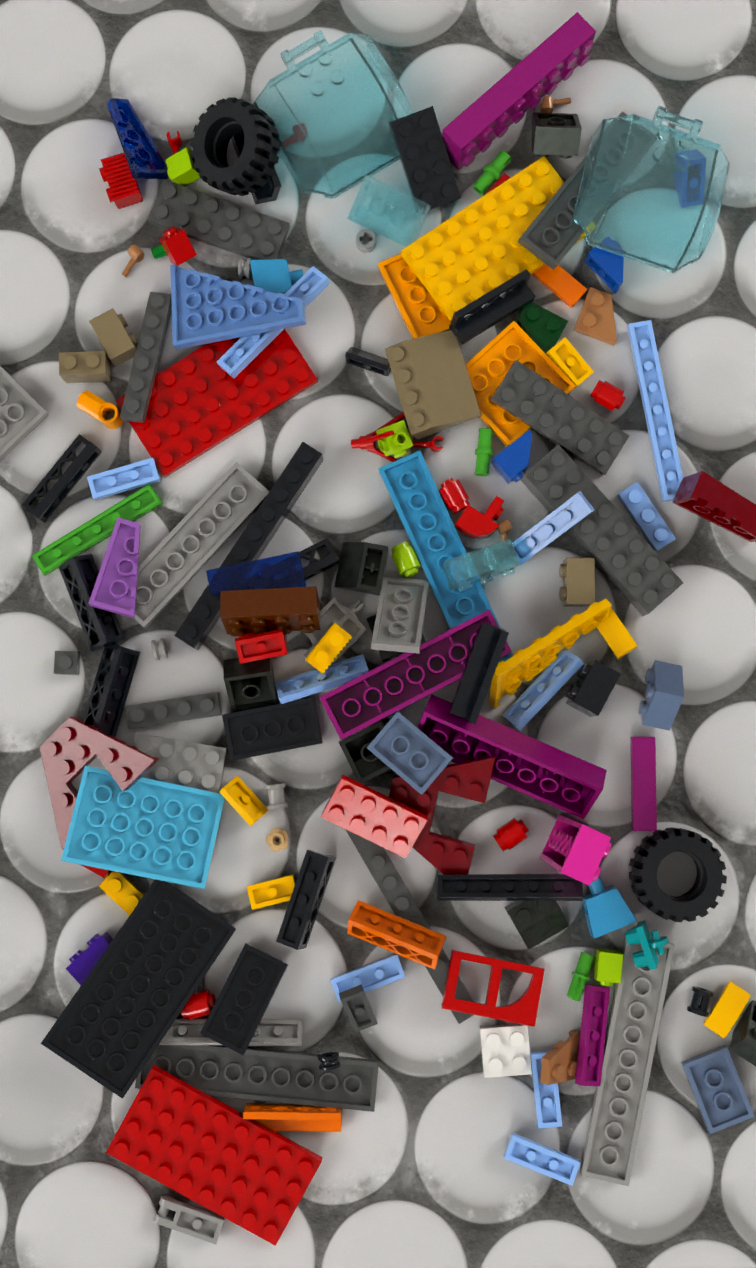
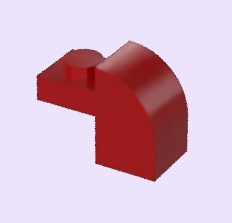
(477, 525)

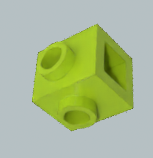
(396, 443)

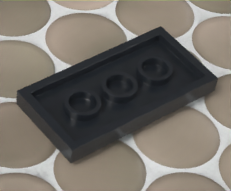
(425, 158)
(272, 729)
(244, 999)

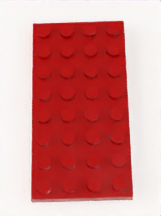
(202, 405)
(214, 1155)

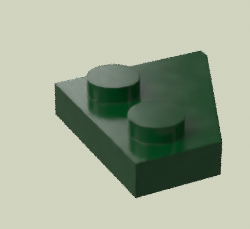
(541, 325)

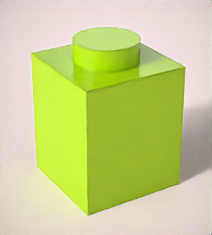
(181, 168)
(607, 966)

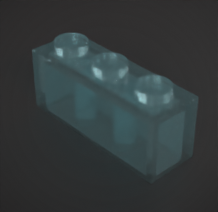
(481, 565)

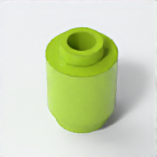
(405, 559)

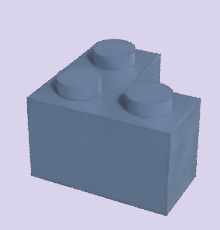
(662, 695)

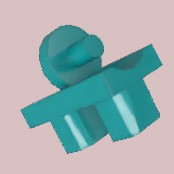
(648, 955)

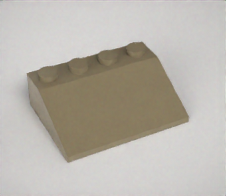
(432, 383)

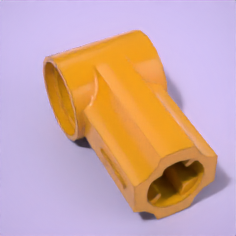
(99, 409)

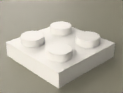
(505, 1050)

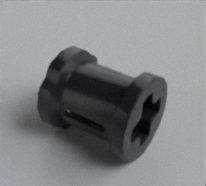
(702, 1008)

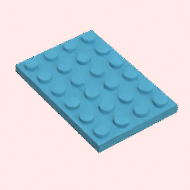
(144, 831)

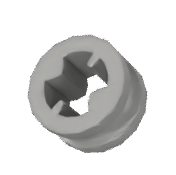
(360, 237)
(244, 268)
(159, 649)

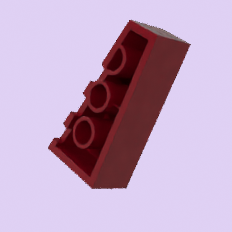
(717, 504)

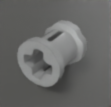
(276, 796)

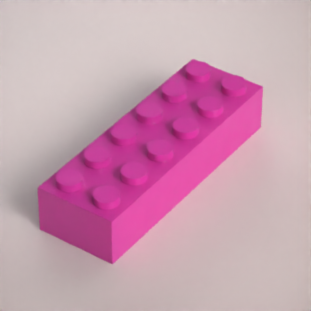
(576, 850)

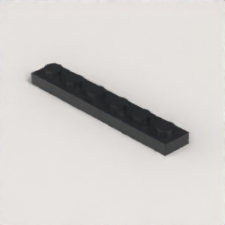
(509, 887)

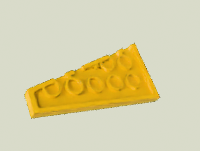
(542, 652)

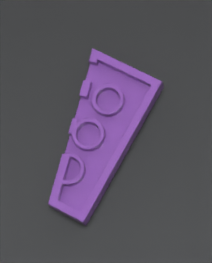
(118, 575)

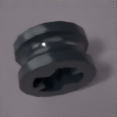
(329, 1061)

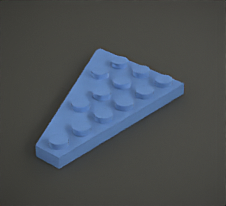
(220, 310)

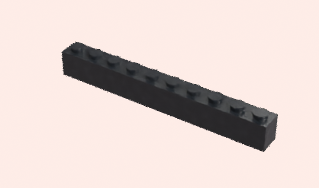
(254, 538)

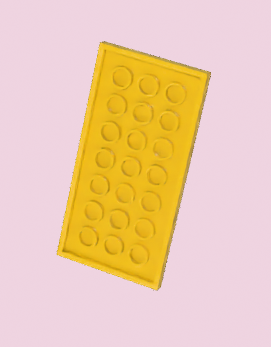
(480, 243)

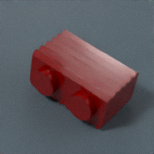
(123, 188)

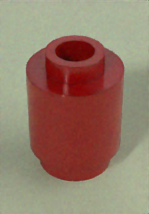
(608, 395)
(454, 495)
(511, 834)
(199, 1005)

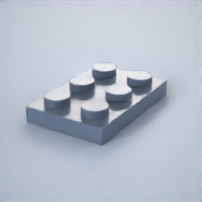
(409, 753)
(717, 1089)

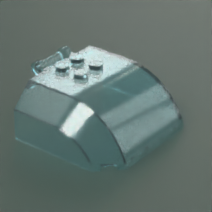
(335, 113)
(651, 189)

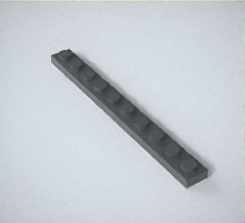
(405, 907)

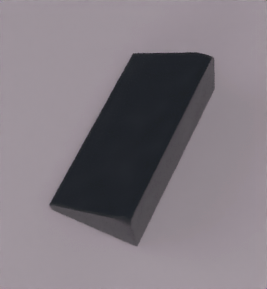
(368, 361)

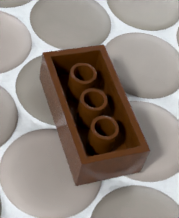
(270, 610)

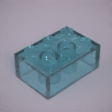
(389, 211)

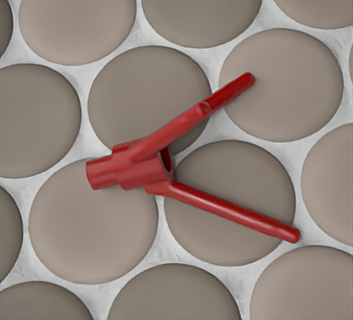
(369, 441)

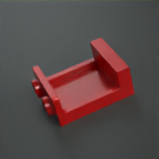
(261, 646)

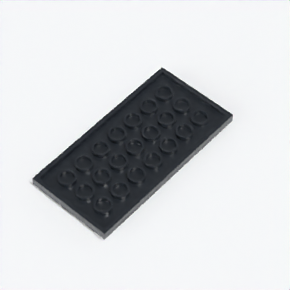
(138, 987)

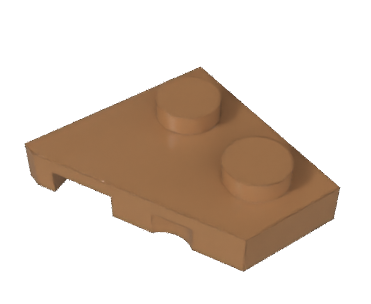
(597, 317)
(561, 1062)

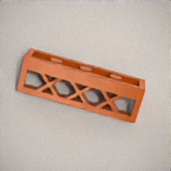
(397, 933)
(294, 1117)

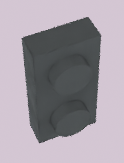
(358, 1008)

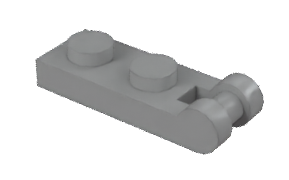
(189, 1219)

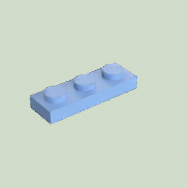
(123, 478)
(646, 516)
(370, 975)
(546, 1096)
(542, 1159)

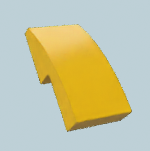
(616, 635)
(727, 1009)

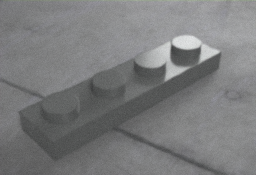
(173, 710)

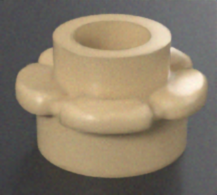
(277, 833)

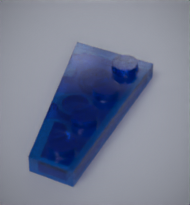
(137, 145)
(265, 573)

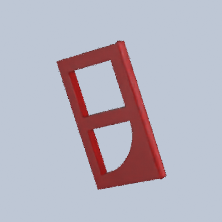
(521, 1011)

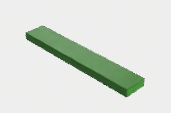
(96, 529)

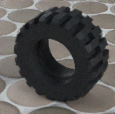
(212, 140)
(707, 882)

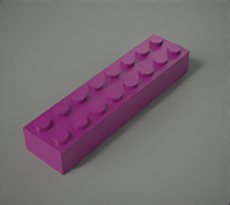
(518, 91)
(404, 679)
(519, 760)

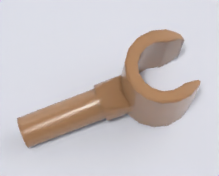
(548, 103)
(137, 256)
(504, 527)

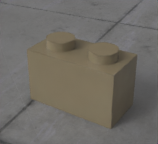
(114, 337)
(85, 367)
(578, 582)

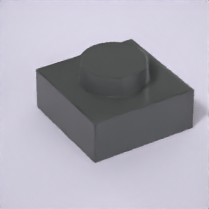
(67, 662)

